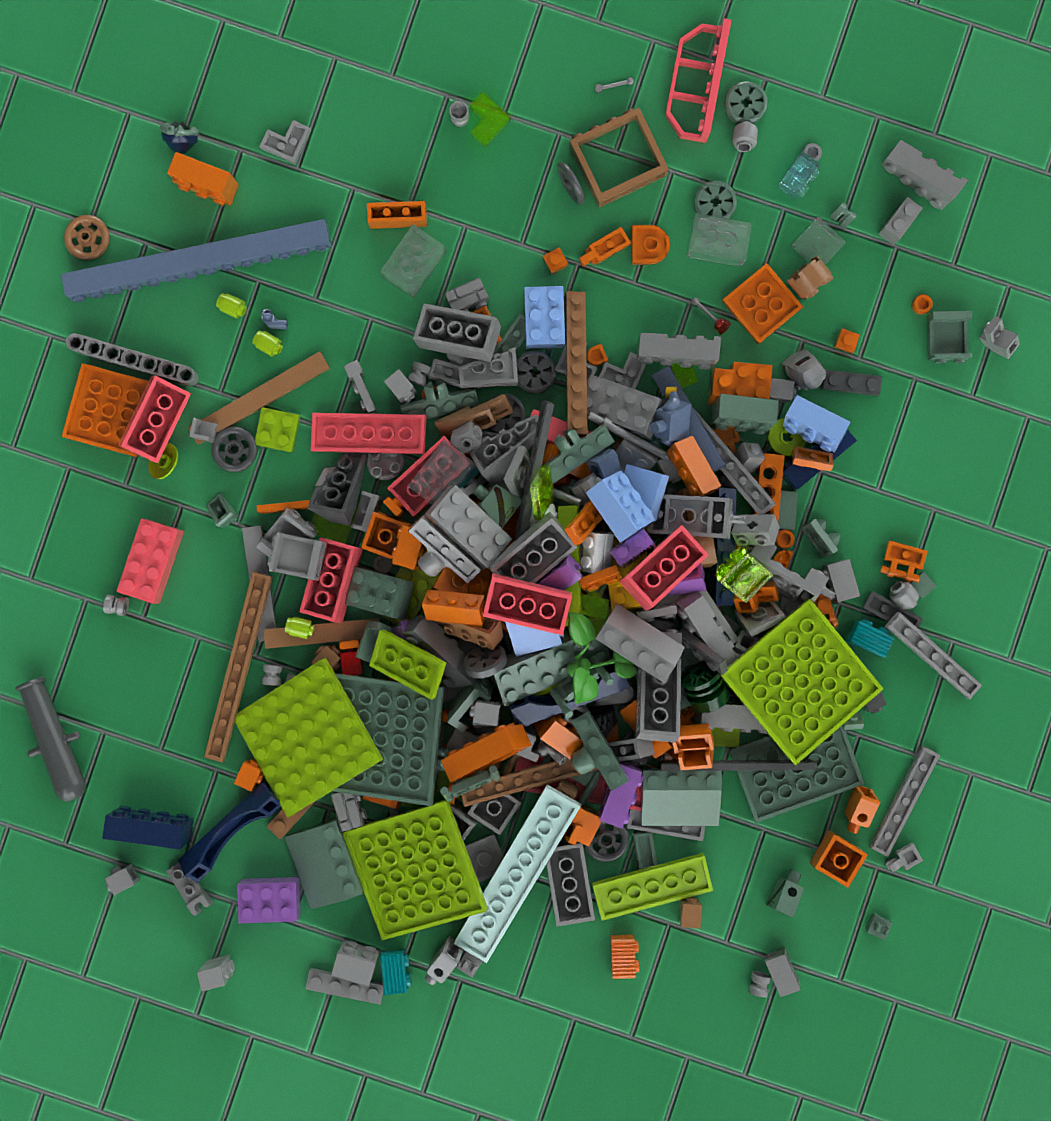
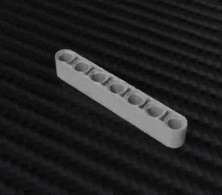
(123, 359)

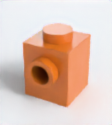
(249, 775)

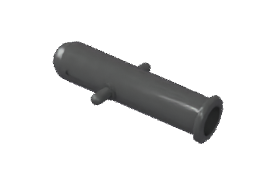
(52, 741)

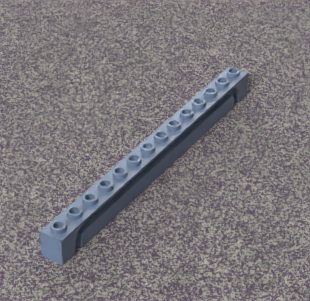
(196, 260)

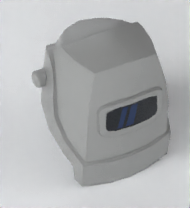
(804, 370)

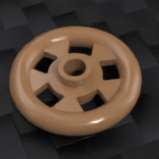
(101, 231)

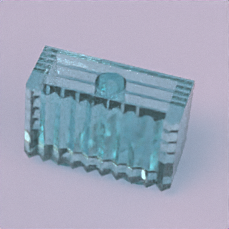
(799, 175)

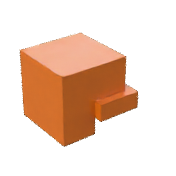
(695, 747)
(583, 826)

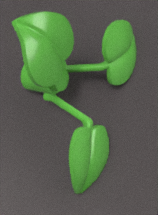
(585, 685)

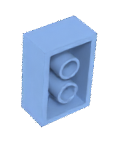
(544, 317)
(815, 424)
(620, 505)

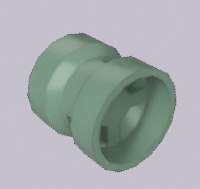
(844, 220)

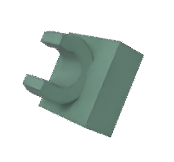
(879, 926)

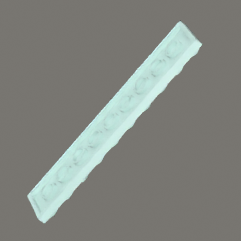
(518, 872)

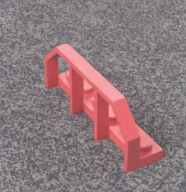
(712, 87)

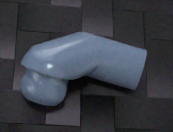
(271, 322)

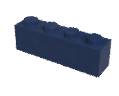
(797, 476)

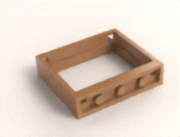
(631, 185)

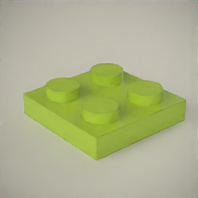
(277, 429)

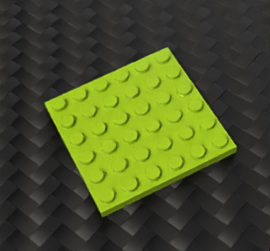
(801, 681)
(307, 737)
(415, 870)

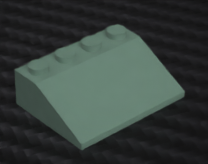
(680, 797)
(324, 864)

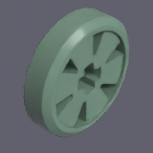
(745, 91)
(715, 190)

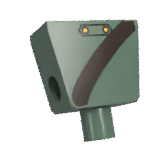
(497, 503)
(785, 900)

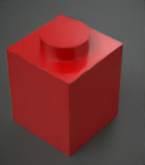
(351, 664)

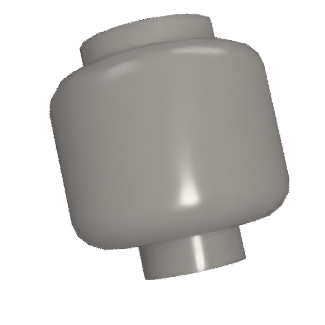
(745, 136)
(904, 595)

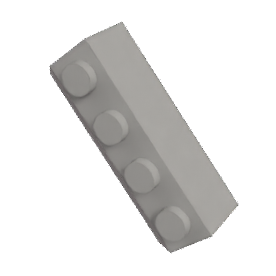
(535, 551)
(640, 643)

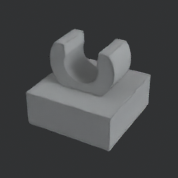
(469, 964)

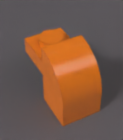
(766, 593)

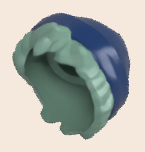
(179, 136)

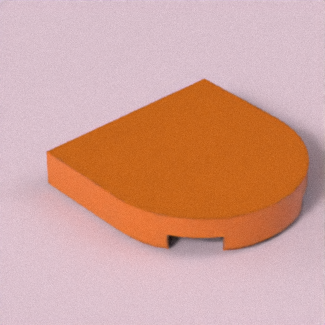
(649, 244)

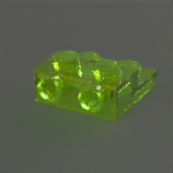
(743, 574)

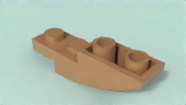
(481, 415)

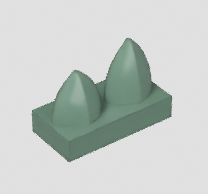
(824, 543)

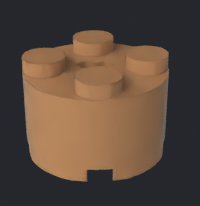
(810, 277)

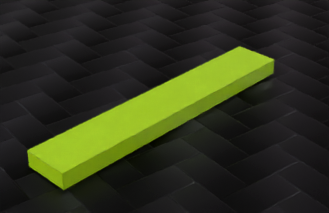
(565, 516)

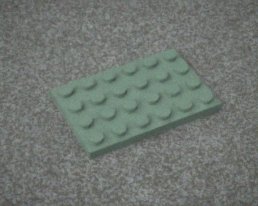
(781, 791)

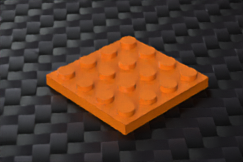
(102, 407)

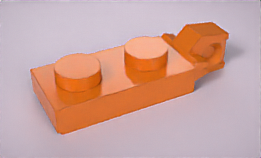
(605, 247)

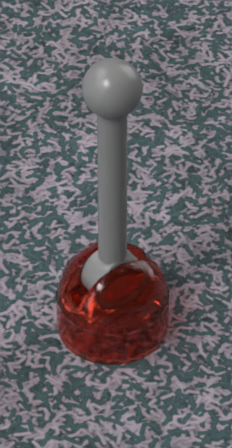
(721, 324)

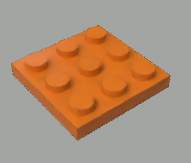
(762, 303)

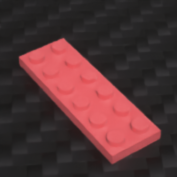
(368, 433)

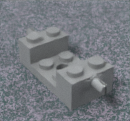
(711, 516)
(790, 583)

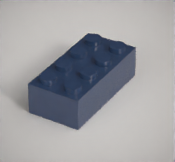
(148, 828)

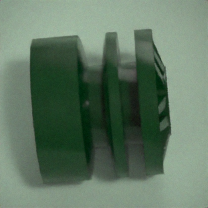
(704, 688)

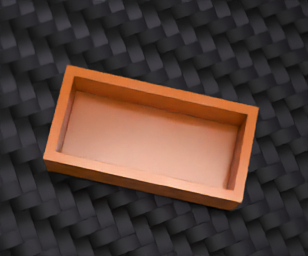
(485, 751)

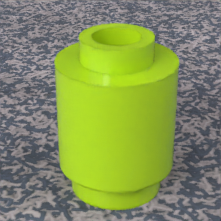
(231, 305)
(267, 343)
(299, 627)

